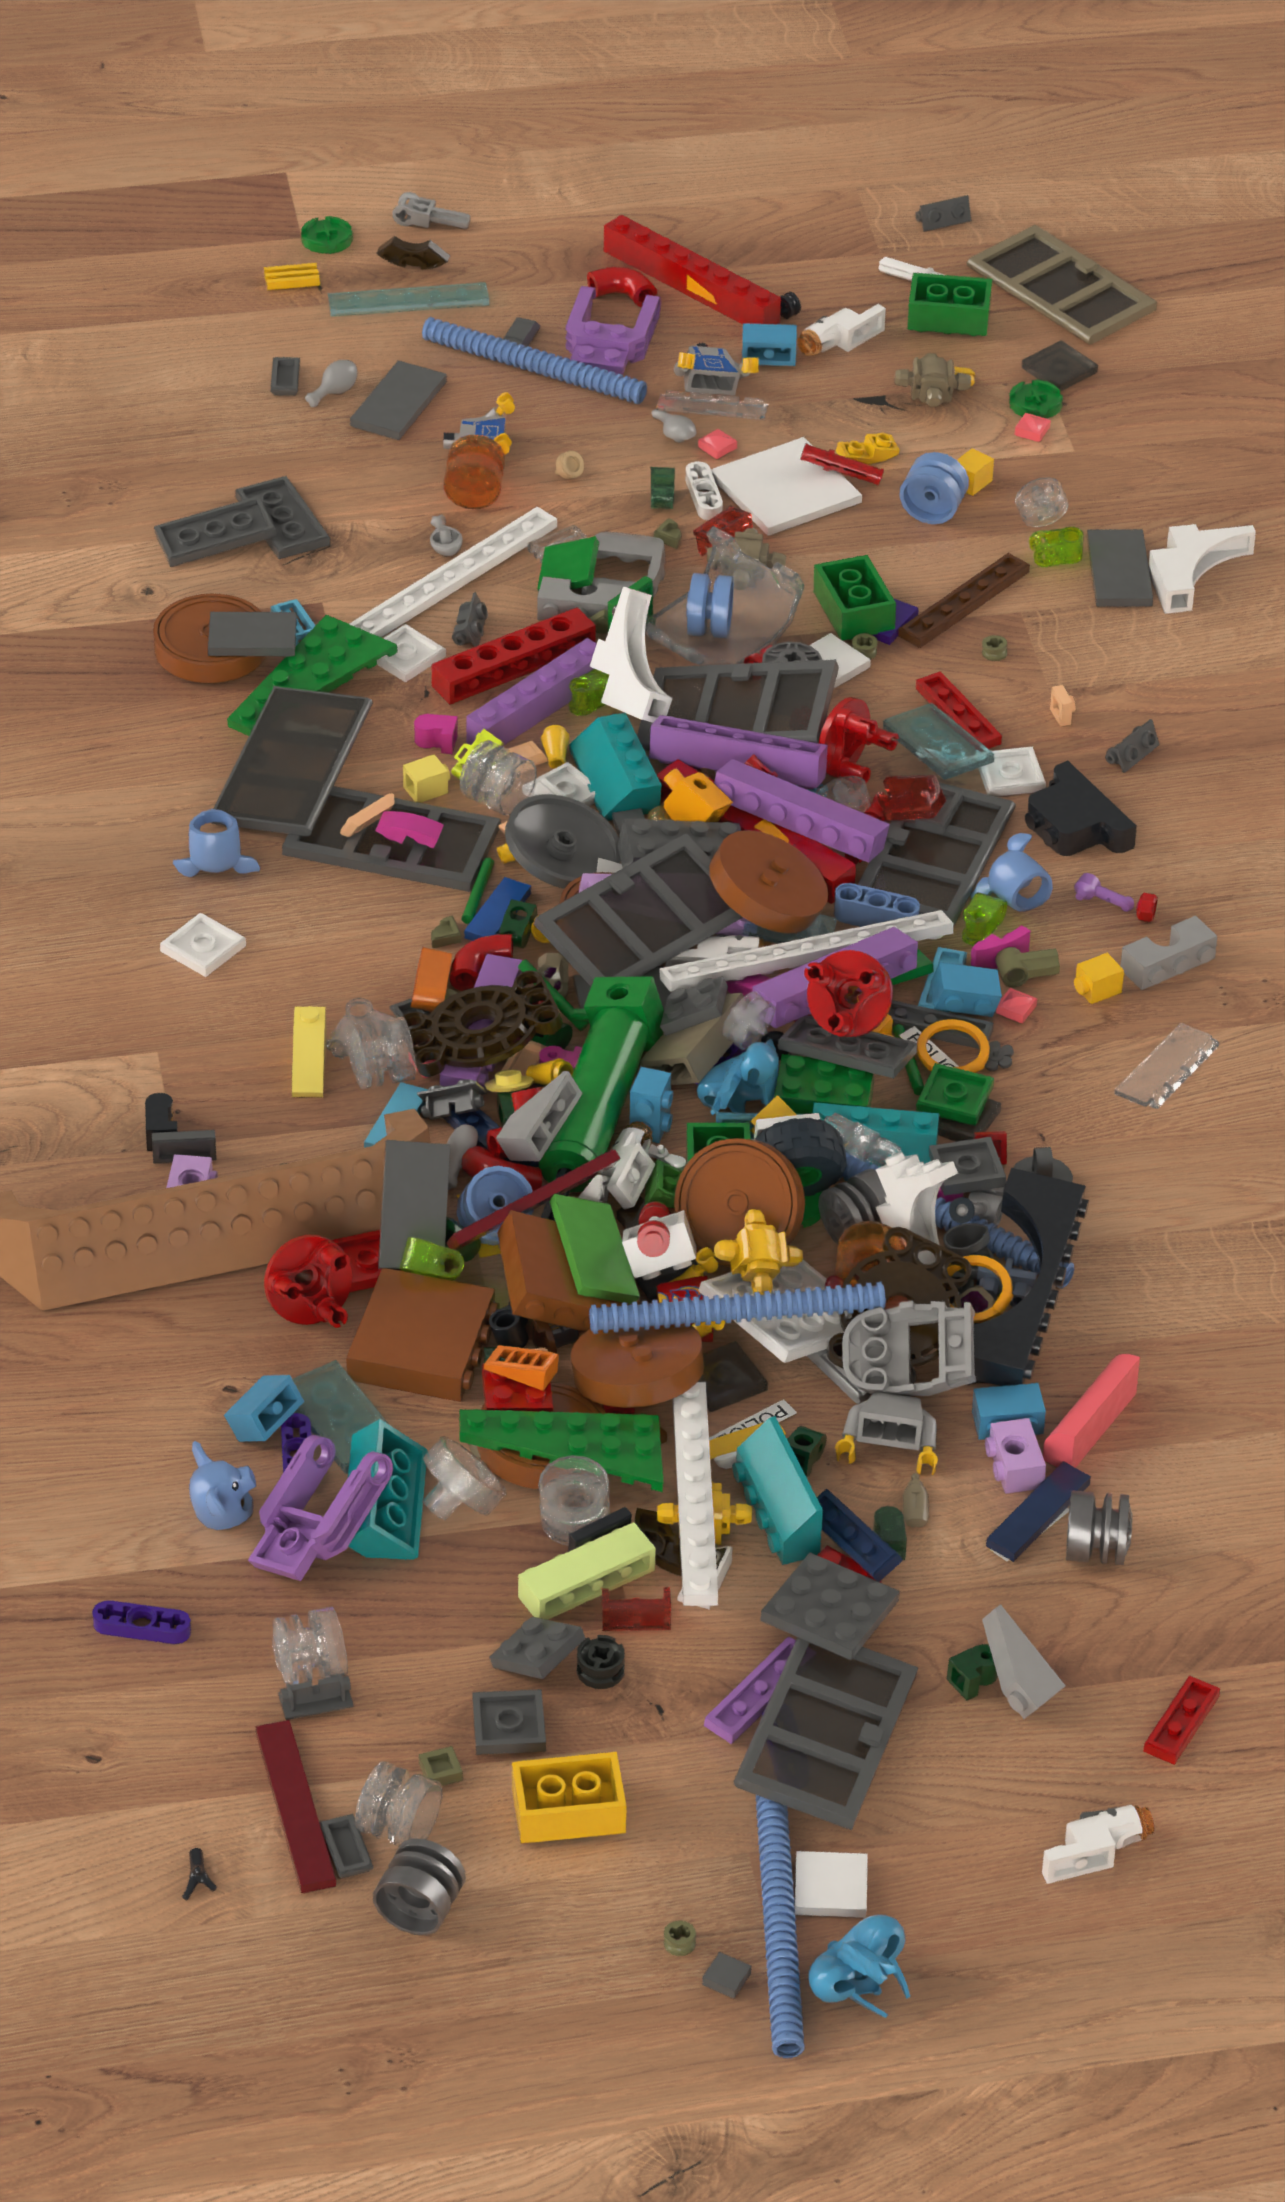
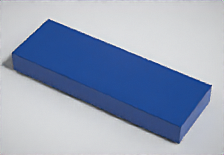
(491, 914)

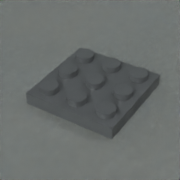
(830, 1606)

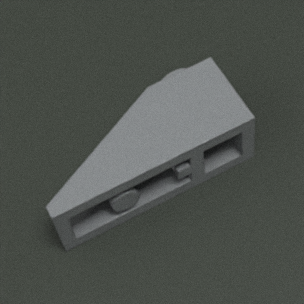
(537, 1122)
(1020, 1668)

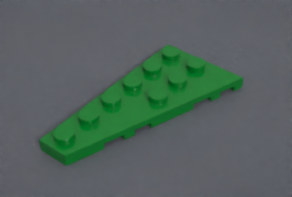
(321, 663)
(619, 1442)

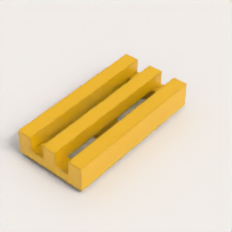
(291, 276)

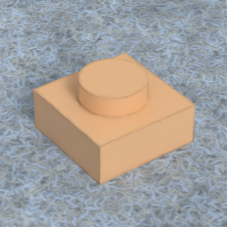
(1062, 705)

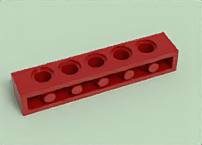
(510, 656)

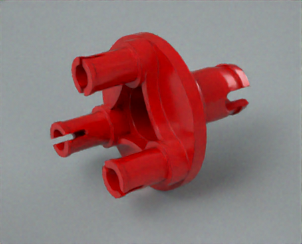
(847, 733)
(834, 993)
(309, 1281)

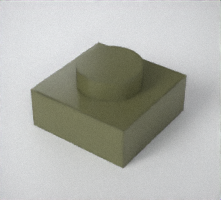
(441, 1766)

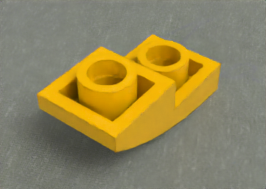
(873, 449)

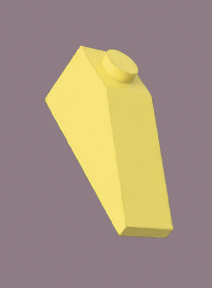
(308, 1051)

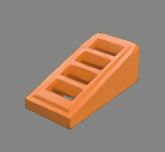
(530, 1366)

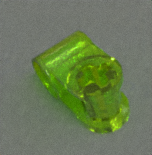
(1060, 546)
(587, 692)
(982, 917)
(425, 1257)

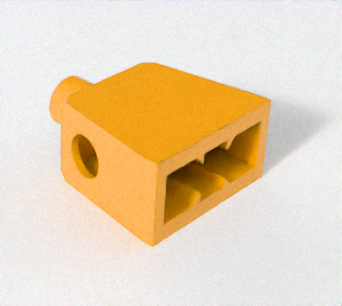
(694, 798)

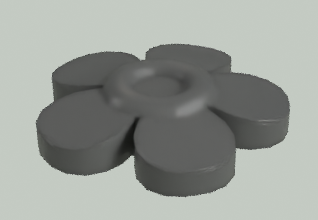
(999, 1056)

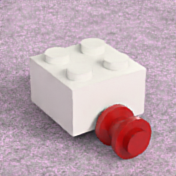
(659, 1241)

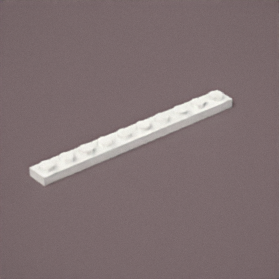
(456, 573)
(797, 952)
(695, 1498)

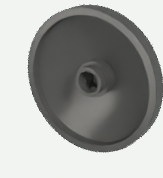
(559, 838)

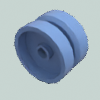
(934, 488)
(706, 605)
(489, 1188)

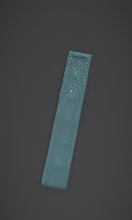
(408, 299)

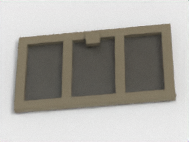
(1062, 284)

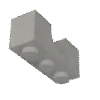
(556, 597)
(1189, 946)

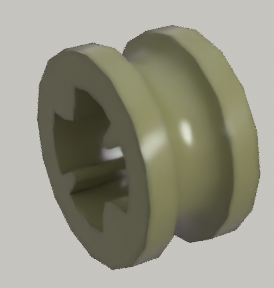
(866, 645)
(994, 648)
(684, 1945)

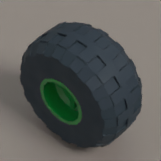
(812, 1148)

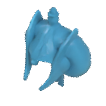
(741, 1079)
(860, 1962)

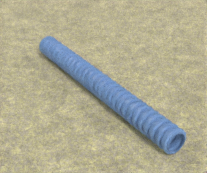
(534, 360)
(1000, 1242)
(737, 1307)
(780, 1929)

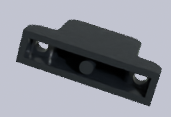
(1077, 815)

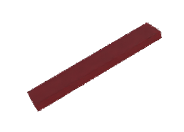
(534, 1199)
(295, 1806)

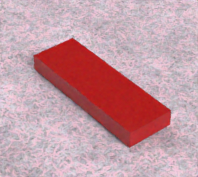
(1181, 1720)

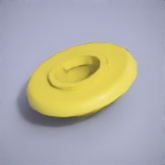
(508, 1081)

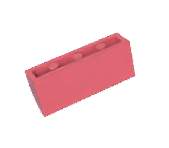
(1093, 1412)

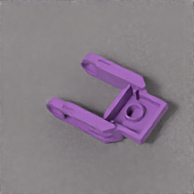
(609, 344)
(297, 1536)

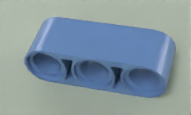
(868, 906)

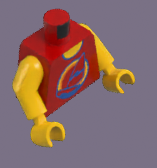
(688, 1286)

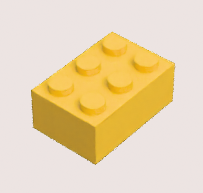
(568, 1797)

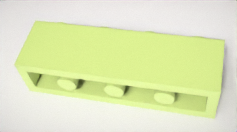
(583, 1572)

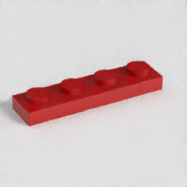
(945, 696)

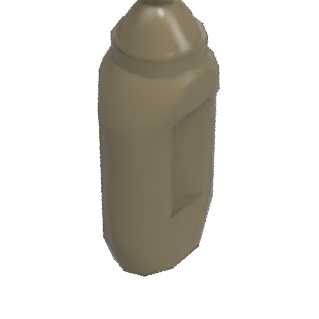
(915, 1503)

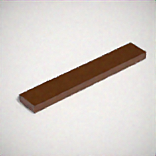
(964, 600)

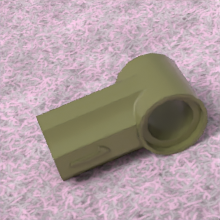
(1019, 967)

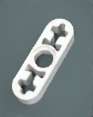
(705, 482)

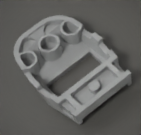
(629, 549)
(879, 1348)

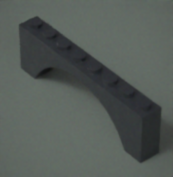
(1049, 1216)

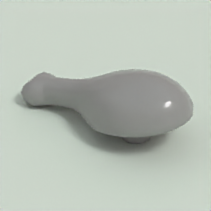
(336, 380)
(675, 426)
(445, 539)
(460, 1141)

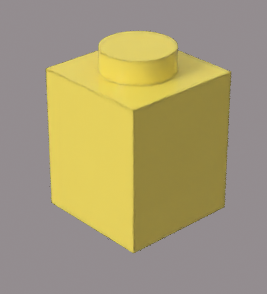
(426, 778)

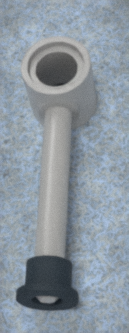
(979, 1203)

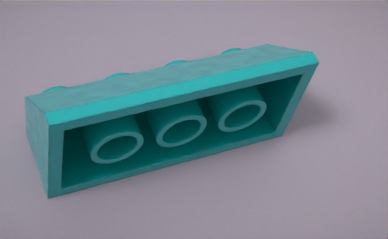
(616, 766)
(907, 1129)
(779, 1493)
(396, 1517)

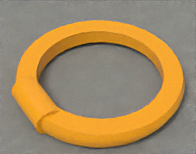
(953, 1024)
(1007, 1291)

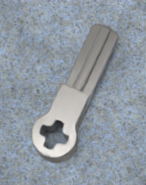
(424, 211)

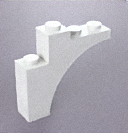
(1189, 557)
(625, 660)
(912, 1195)

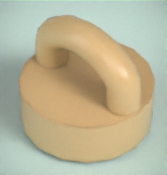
(569, 465)

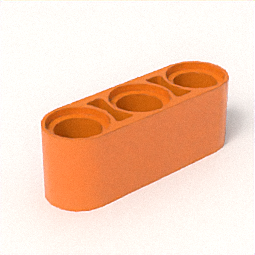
(431, 979)

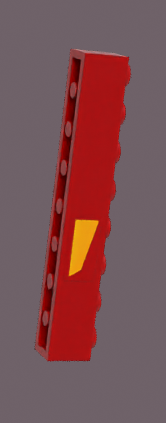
(690, 273)
(832, 866)

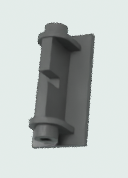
(944, 213)
(470, 622)
(1134, 746)
(466, 1096)
(307, 1700)

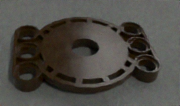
(511, 1031)
(911, 1279)

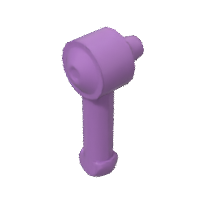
(1090, 886)

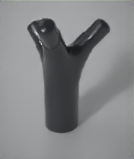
(197, 1873)

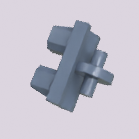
(1021, 1281)

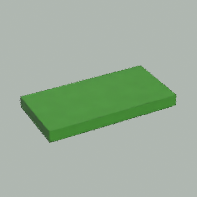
(594, 1249)

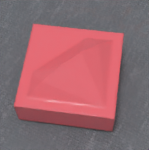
(1032, 427)
(717, 444)
(1016, 1005)

